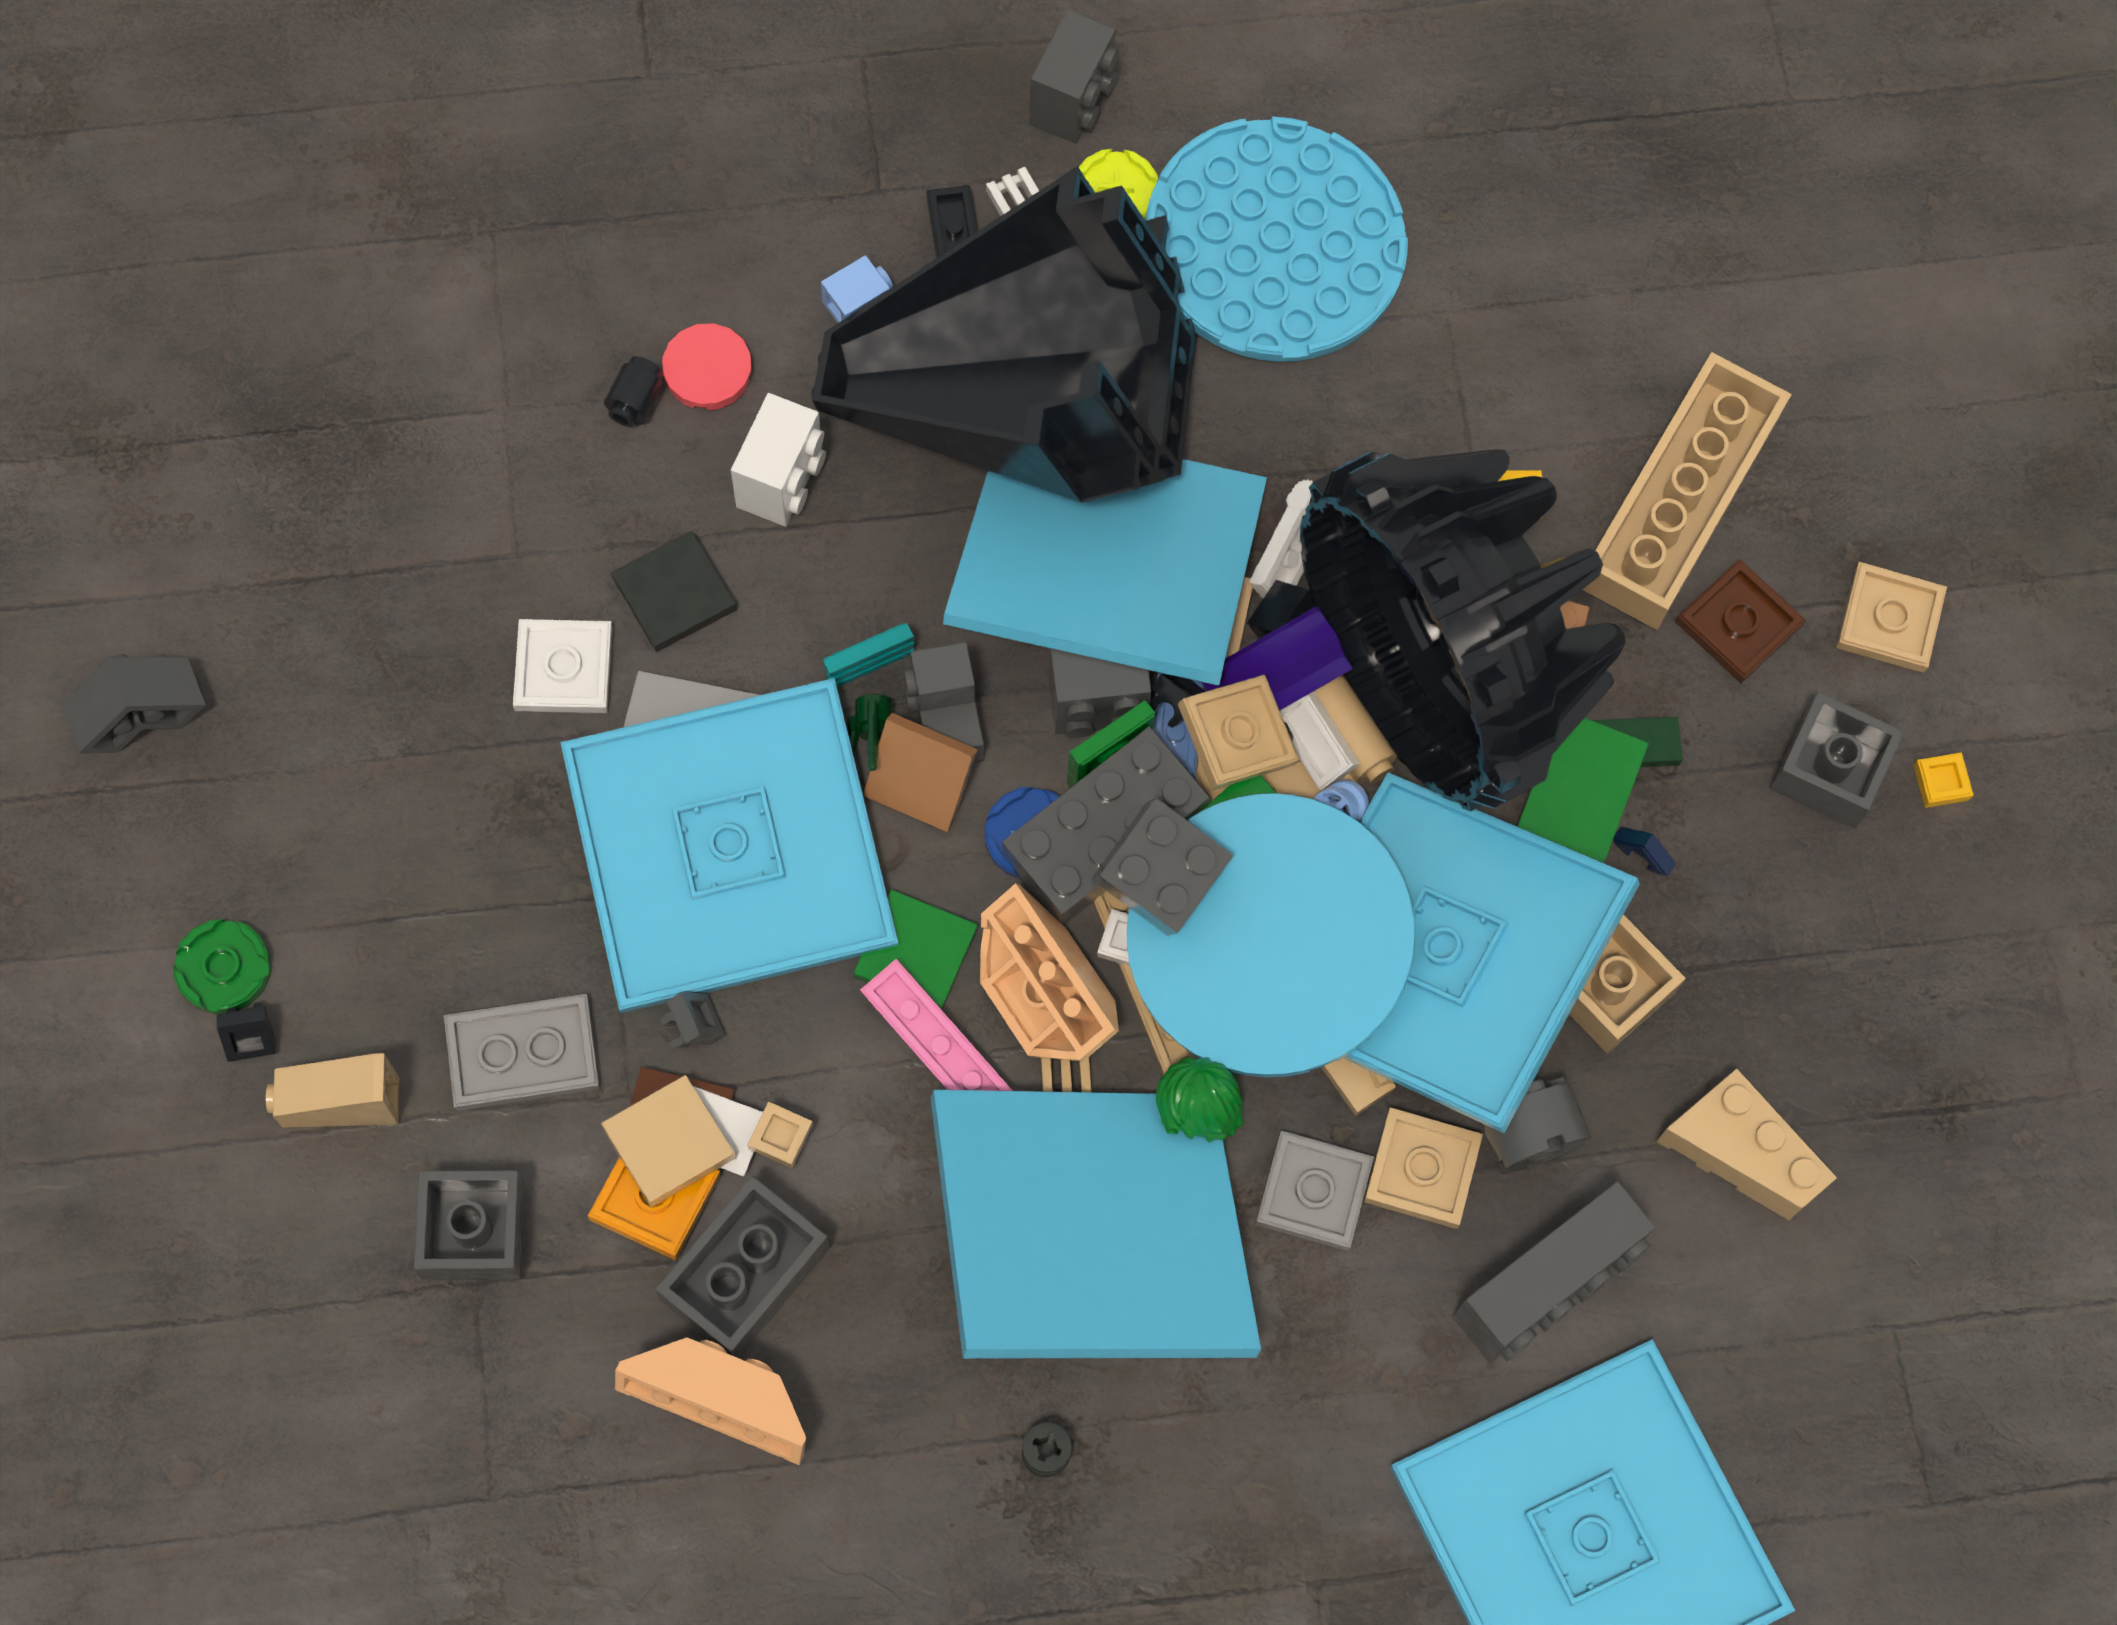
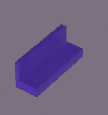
(1292, 658)

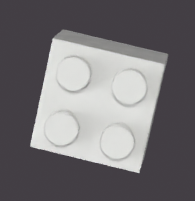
(778, 460)

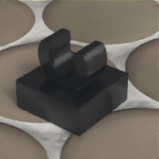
(1172, 690)
(246, 1033)

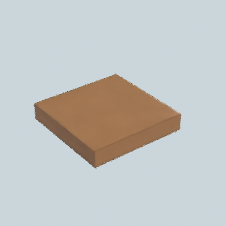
(920, 772)

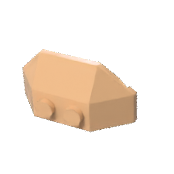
(1043, 981)
(717, 1392)

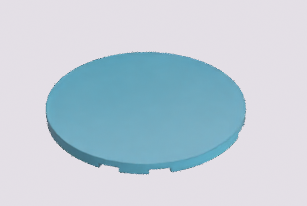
(1280, 238)
(1290, 945)

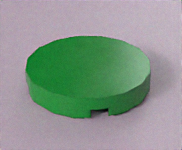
(222, 966)

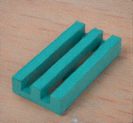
(869, 655)

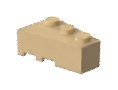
(1749, 1146)

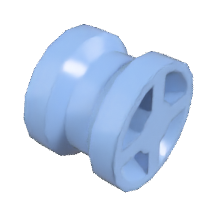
(1346, 794)

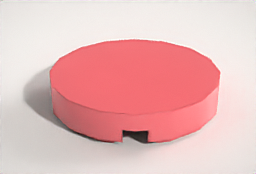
(707, 366)

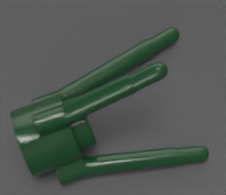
(869, 722)

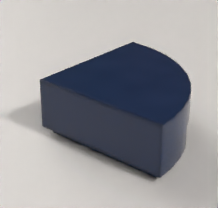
(1647, 847)

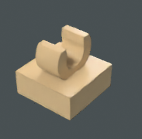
(780, 1135)

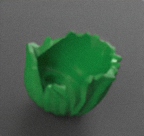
(1199, 1099)

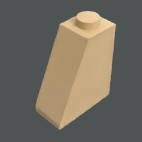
(335, 1093)

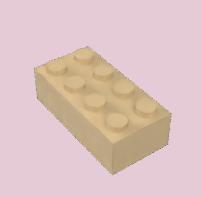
(1624, 987)

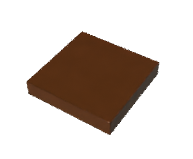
(1740, 621)

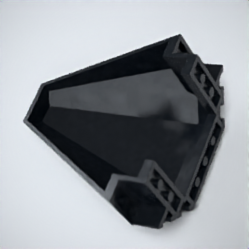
(1031, 349)

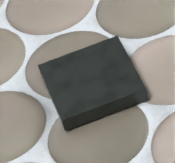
(673, 591)

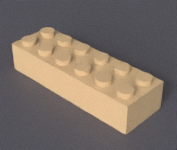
(1685, 489)

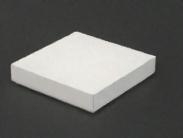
(562, 666)

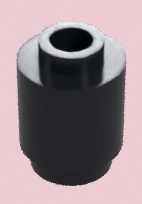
(634, 391)

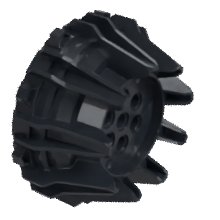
(1455, 617)

